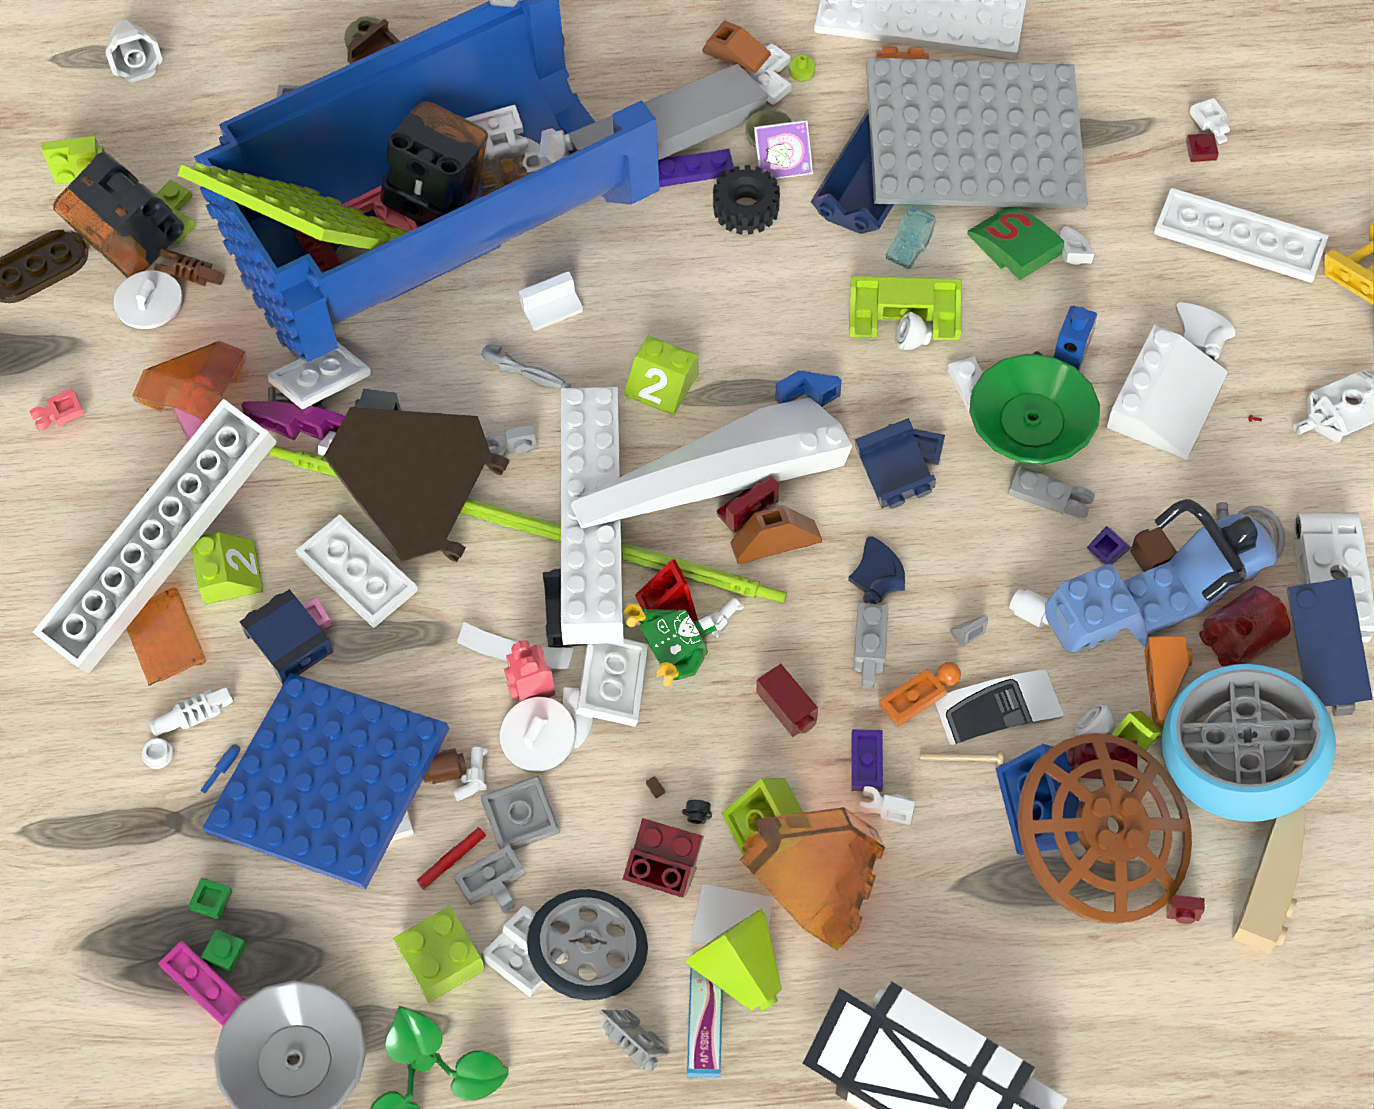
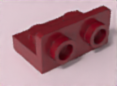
(752, 500)

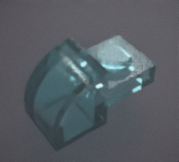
(912, 237)

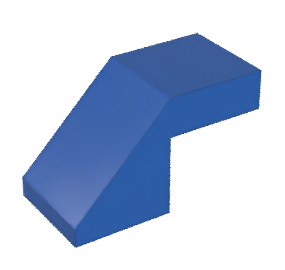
(819, 387)

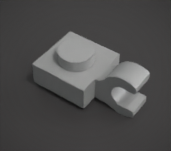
(516, 440)

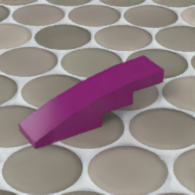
(290, 420)

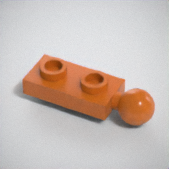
(919, 693)

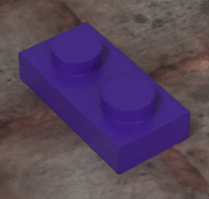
(866, 759)

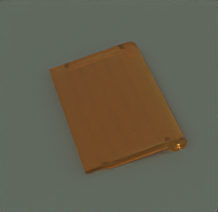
(165, 637)

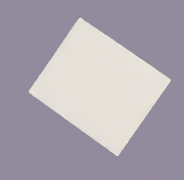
(723, 908)

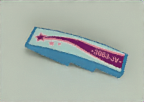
(704, 1027)

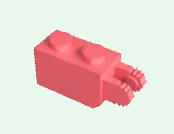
(528, 672)

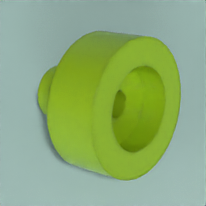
(802, 68)

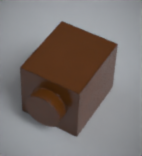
(1152, 549)

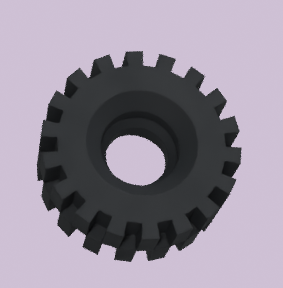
(746, 184)

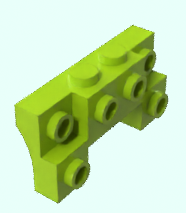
(893, 297)

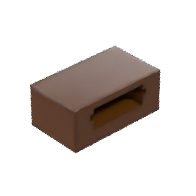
(655, 787)

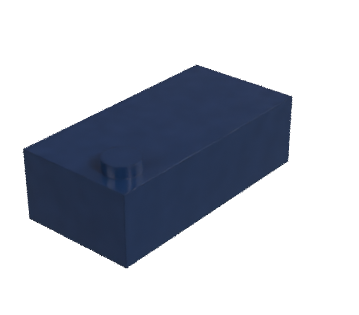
(1330, 641)

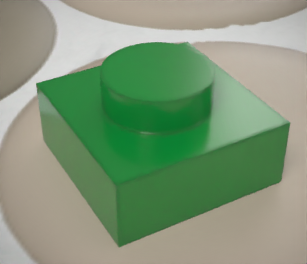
(210, 898)
(223, 950)

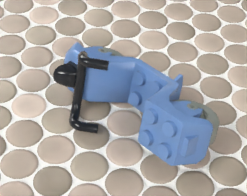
(1212, 561)

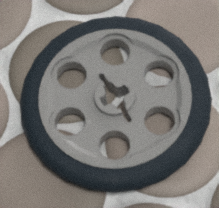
(565, 977)

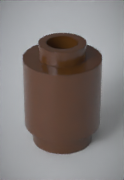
(446, 767)

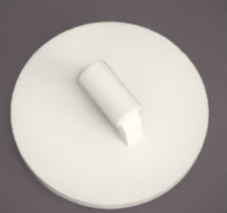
(148, 299)
(537, 734)

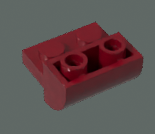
(663, 858)

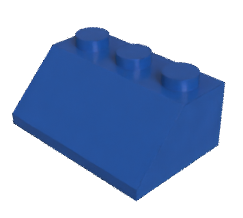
(1011, 780)

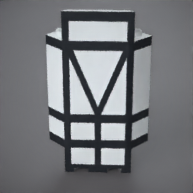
(918, 1059)

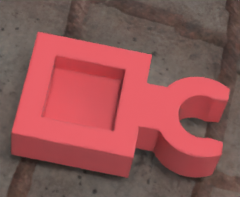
(61, 409)

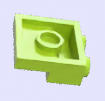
(69, 157)

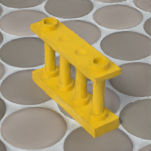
(1351, 275)

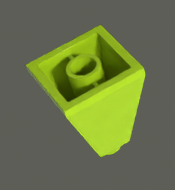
(742, 963)

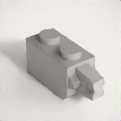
(870, 641)

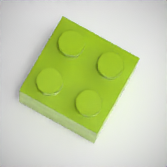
(439, 954)

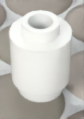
(1029, 607)

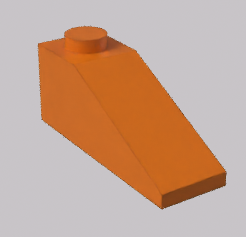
(1165, 667)

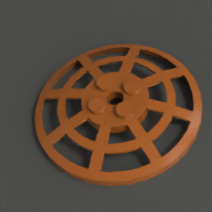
(1095, 834)

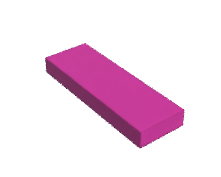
(201, 982)

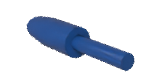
(222, 765)

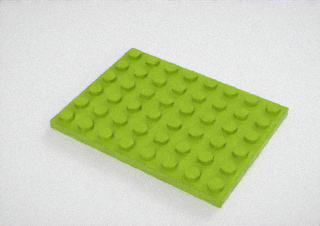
(295, 207)

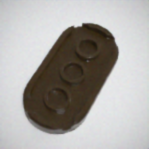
(40, 264)

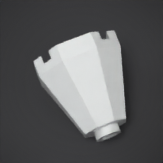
(132, 52)

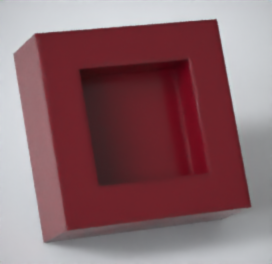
(1202, 147)
(1185, 909)

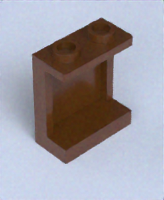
(374, 40)

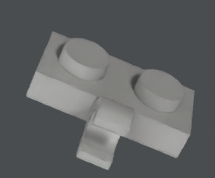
(490, 877)

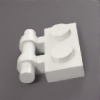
(501, 124)

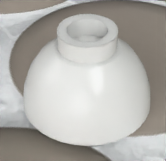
(912, 332)
(1096, 720)

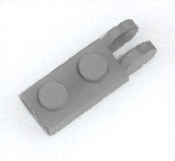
(1050, 493)

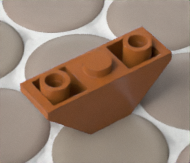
(736, 46)
(773, 533)

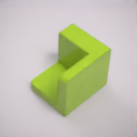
(1140, 728)

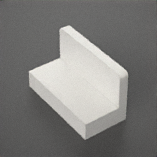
(550, 301)

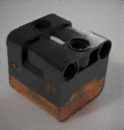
(432, 163)
(118, 215)

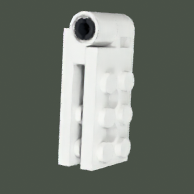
(1332, 549)

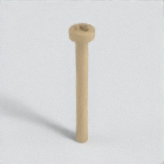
(999, 757)

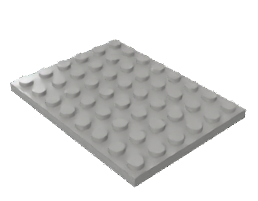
(975, 133)

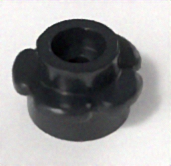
(697, 811)

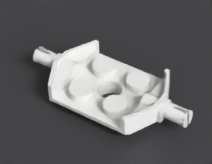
(1332, 414)

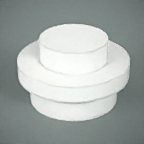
(157, 753)

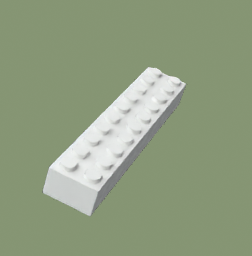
(155, 536)
(590, 554)

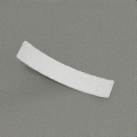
(500, 647)

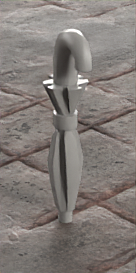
(536, 374)

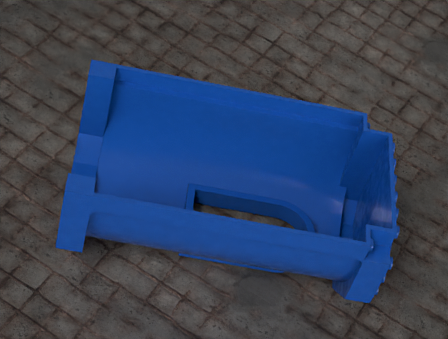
(336, 142)

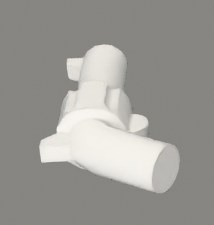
(720, 618)
(474, 777)

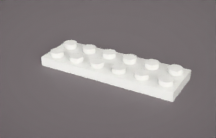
(1241, 235)

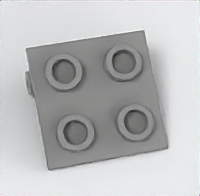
(625, 1027)

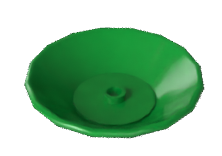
(1040, 390)

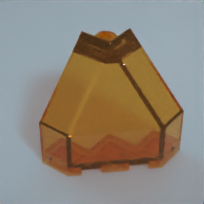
(192, 380)
(817, 868)

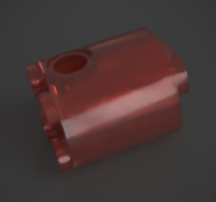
(1246, 627)

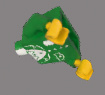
(673, 639)

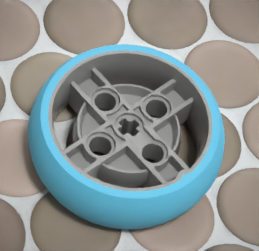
(1261, 694)

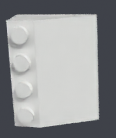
(1167, 394)

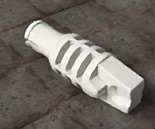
(191, 711)

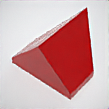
(667, 591)

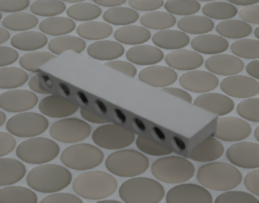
(691, 112)

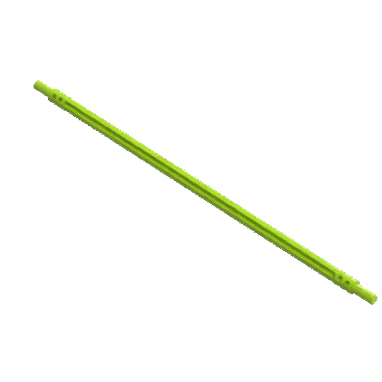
(552, 531)

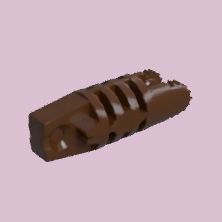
(189, 268)

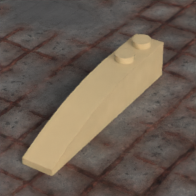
(1273, 884)

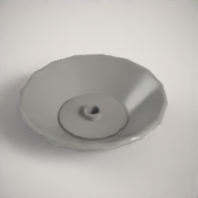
(288, 1023)

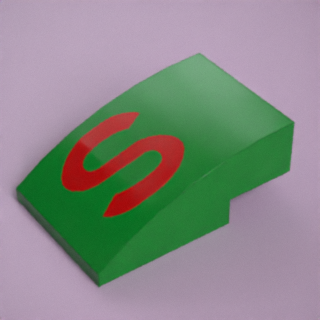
(1017, 241)

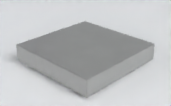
(520, 814)

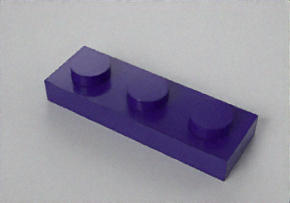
(694, 167)

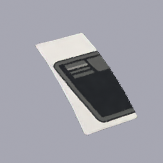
(998, 705)

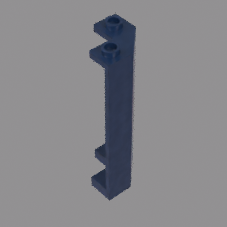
(848, 191)

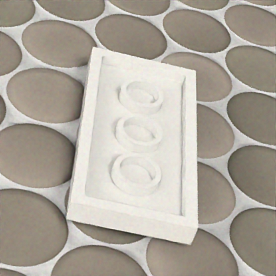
(356, 571)

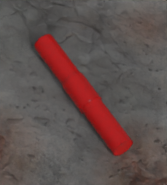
(451, 858)

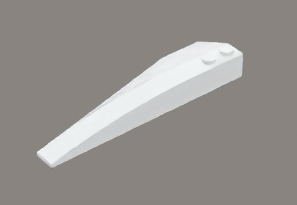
(771, 441)

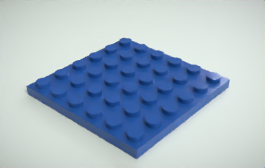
(327, 780)

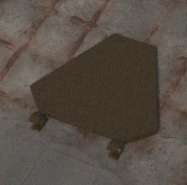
(412, 473)

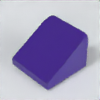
(1108, 546)

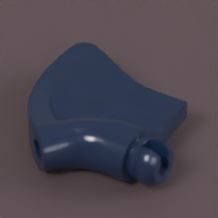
(878, 572)

